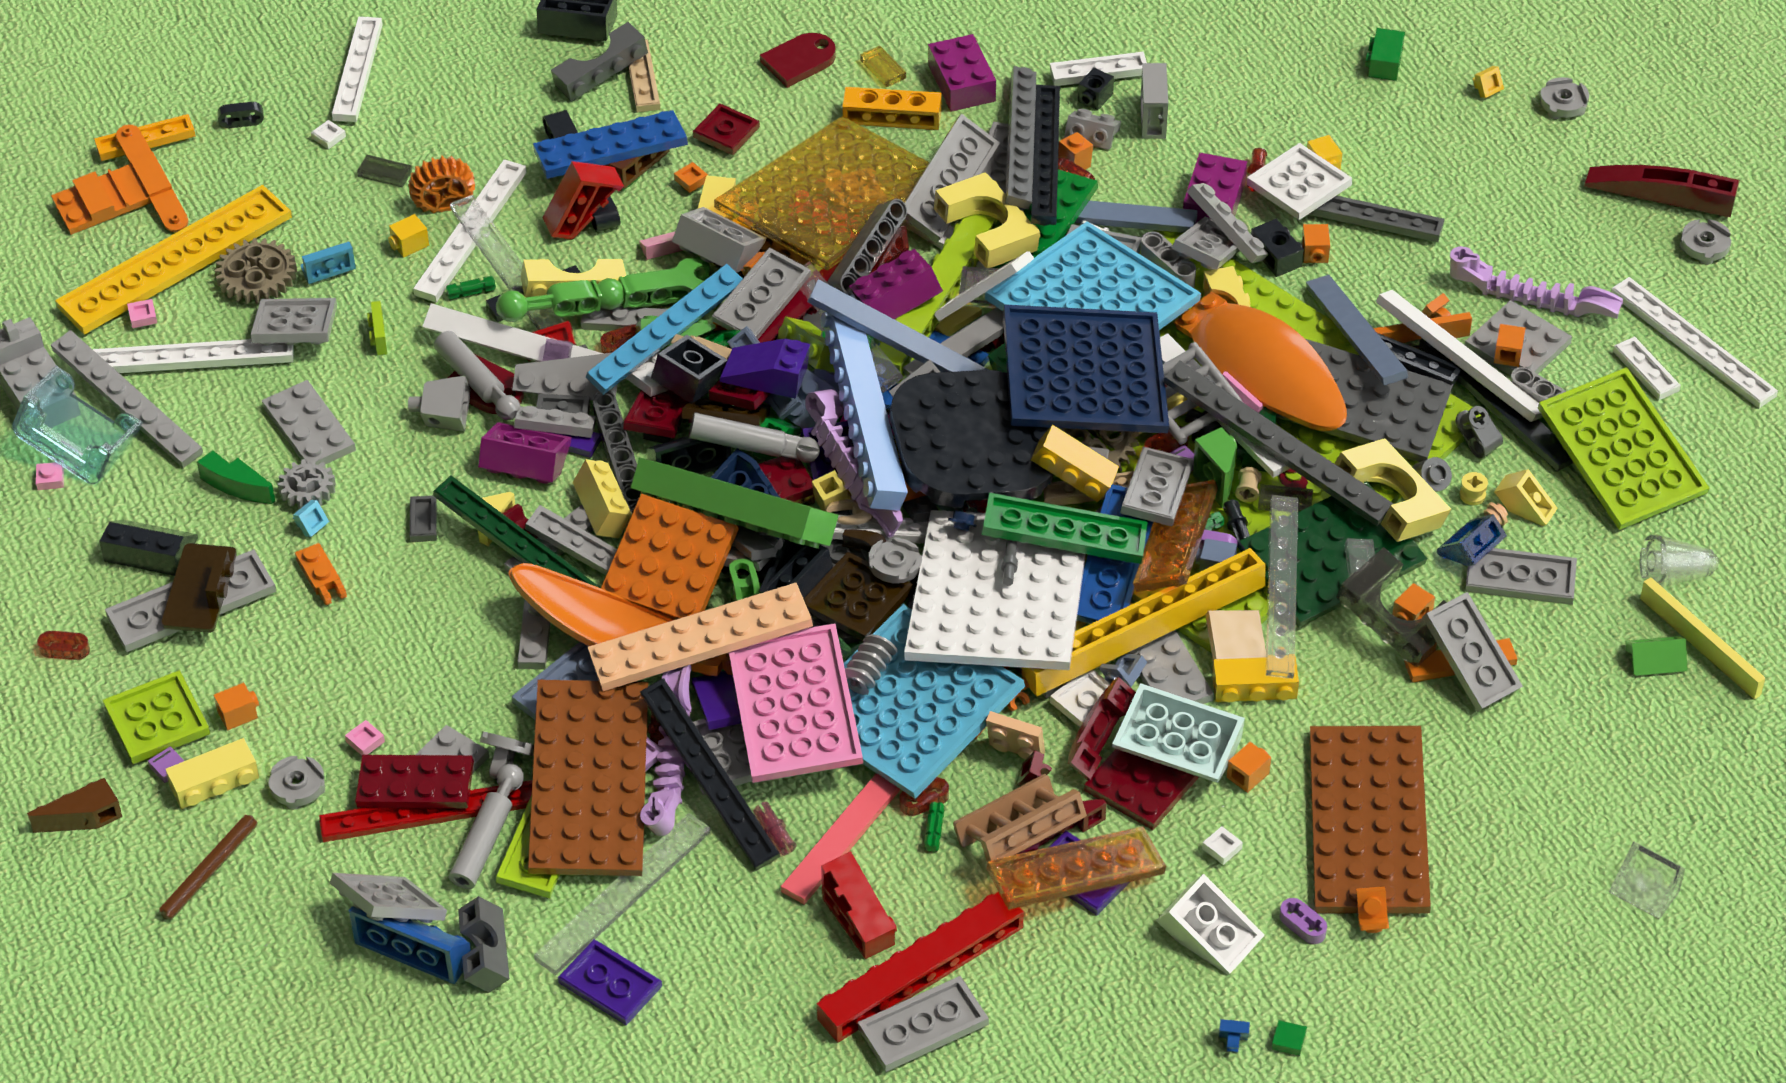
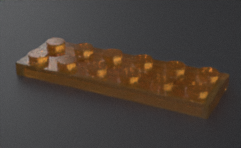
(1173, 548)
(1075, 867)

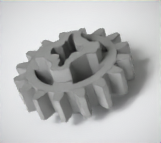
(306, 483)

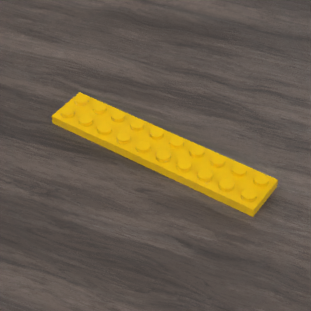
(172, 259)

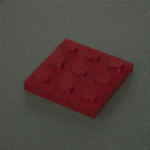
(1139, 787)

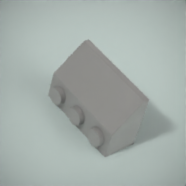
(717, 238)

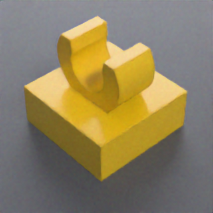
(1488, 81)

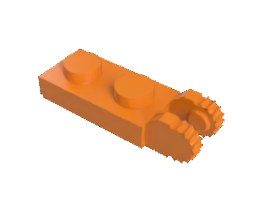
(320, 572)

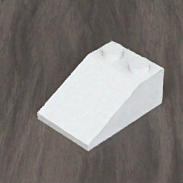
(1210, 925)

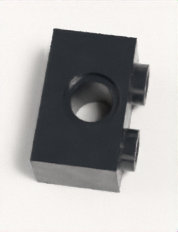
(1283, 250)

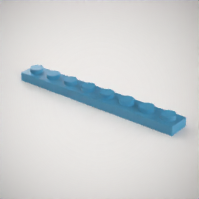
(663, 329)

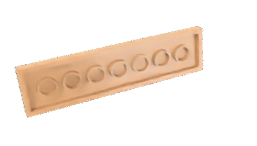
(700, 636)

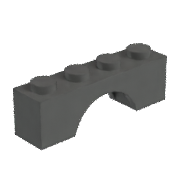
(578, 77)

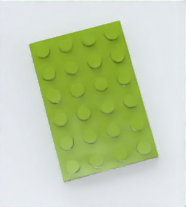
(1623, 448)

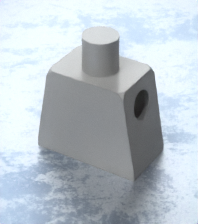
(443, 403)

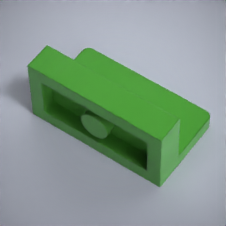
(1658, 655)

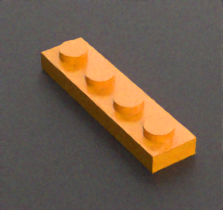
(155, 135)

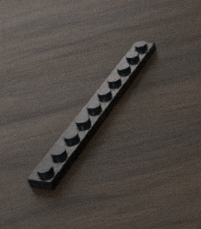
(1045, 155)

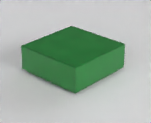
(1289, 1037)

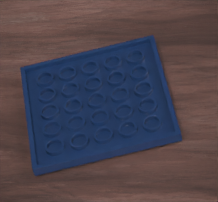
(1085, 369)

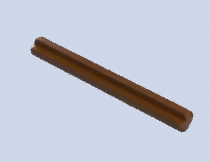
(208, 867)

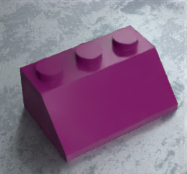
(523, 452)

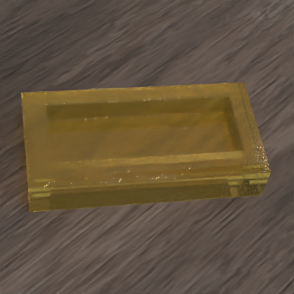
(883, 66)

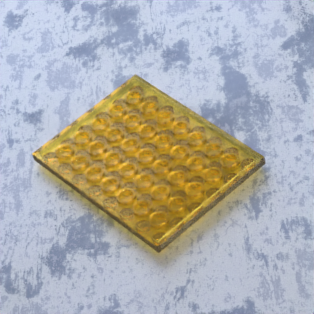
(824, 190)

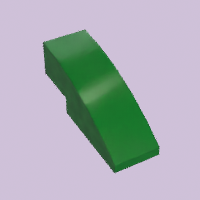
(235, 479)

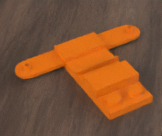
(120, 191)

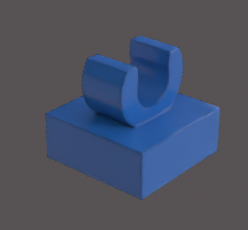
(1234, 1032)

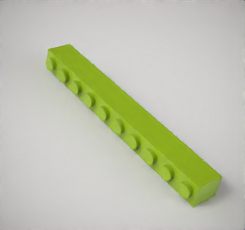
(947, 266)

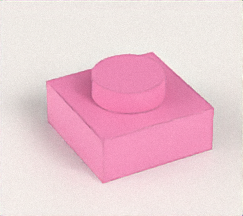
(142, 313)
(49, 476)
(364, 738)

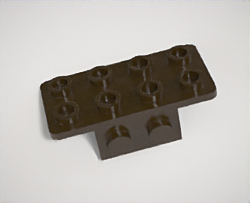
(199, 587)

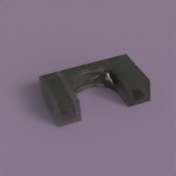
(1362, 597)

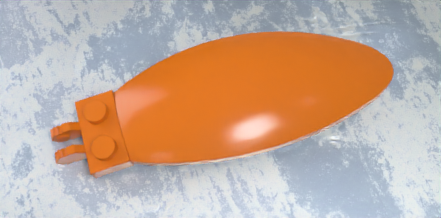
(1266, 360)
(592, 612)

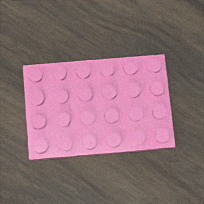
(795, 704)

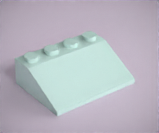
(1179, 733)

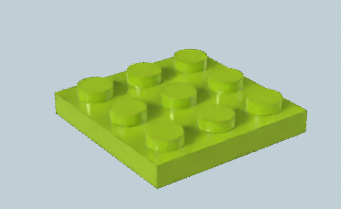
(156, 716)

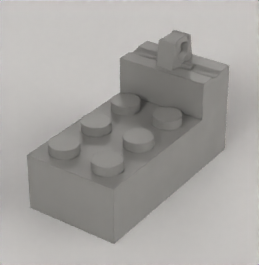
(22, 359)

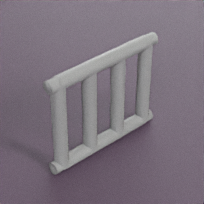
(1207, 368)

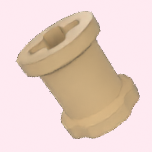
(1247, 488)

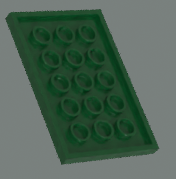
(1323, 557)

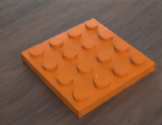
(669, 558)

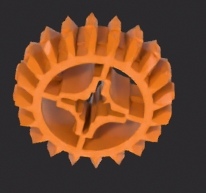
(440, 183)

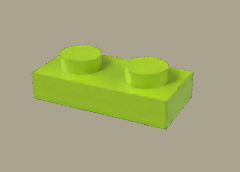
(375, 320)

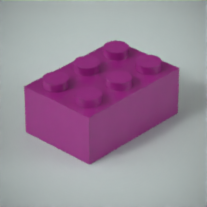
(961, 72)
(1221, 173)
(898, 285)

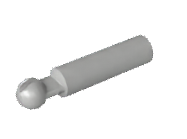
(477, 374)
(752, 438)
(485, 829)

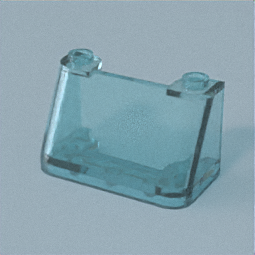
(71, 429)

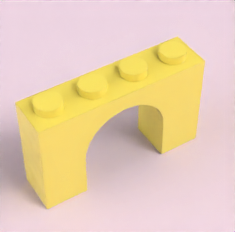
(985, 197)
(1381, 463)

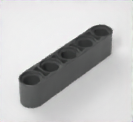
(869, 244)

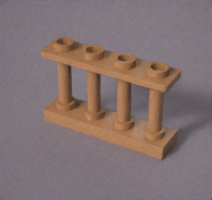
(1020, 819)

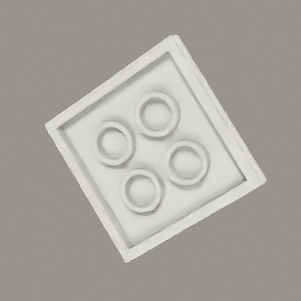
(1299, 181)

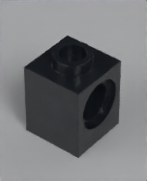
(1095, 88)

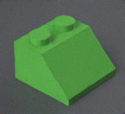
(1216, 461)

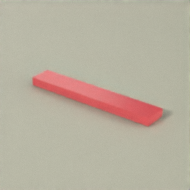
(840, 837)

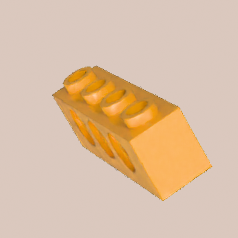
(892, 108)

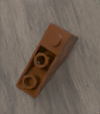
(80, 810)

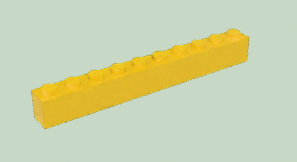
(1154, 618)

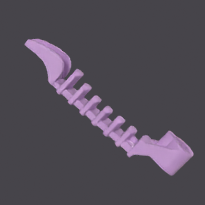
(1469, 268)
(825, 410)
(661, 805)

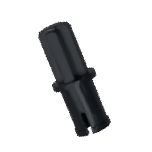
(1236, 521)

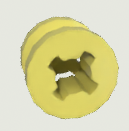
(1473, 488)

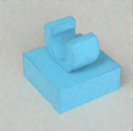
(310, 518)

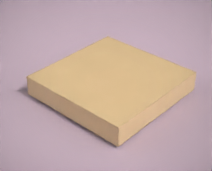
(1235, 634)

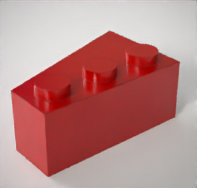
(579, 196)
(856, 906)

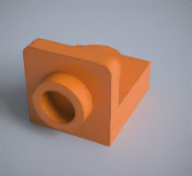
(1372, 909)

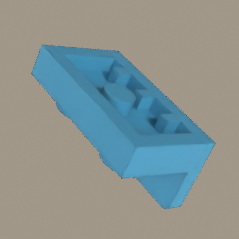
(328, 262)

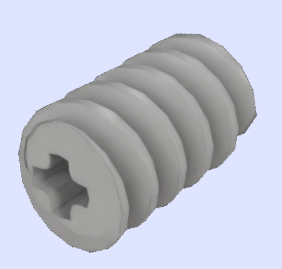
(868, 663)

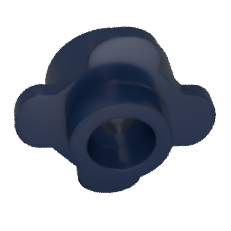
(962, 520)

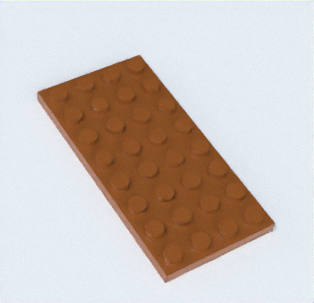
(588, 779)
(1369, 817)

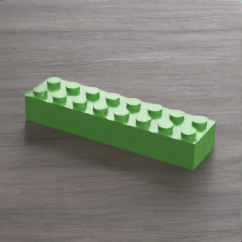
(735, 504)

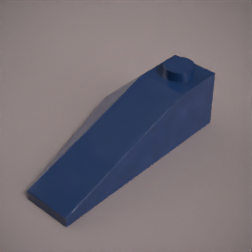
(744, 472)

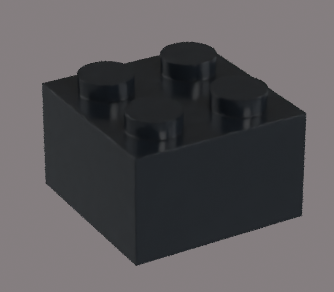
(688, 368)

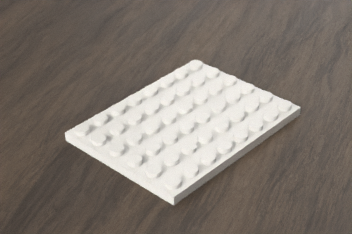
(973, 618)

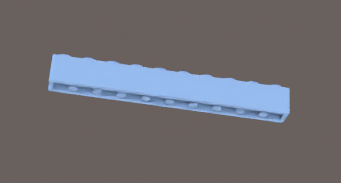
(865, 414)

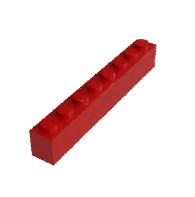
(919, 965)

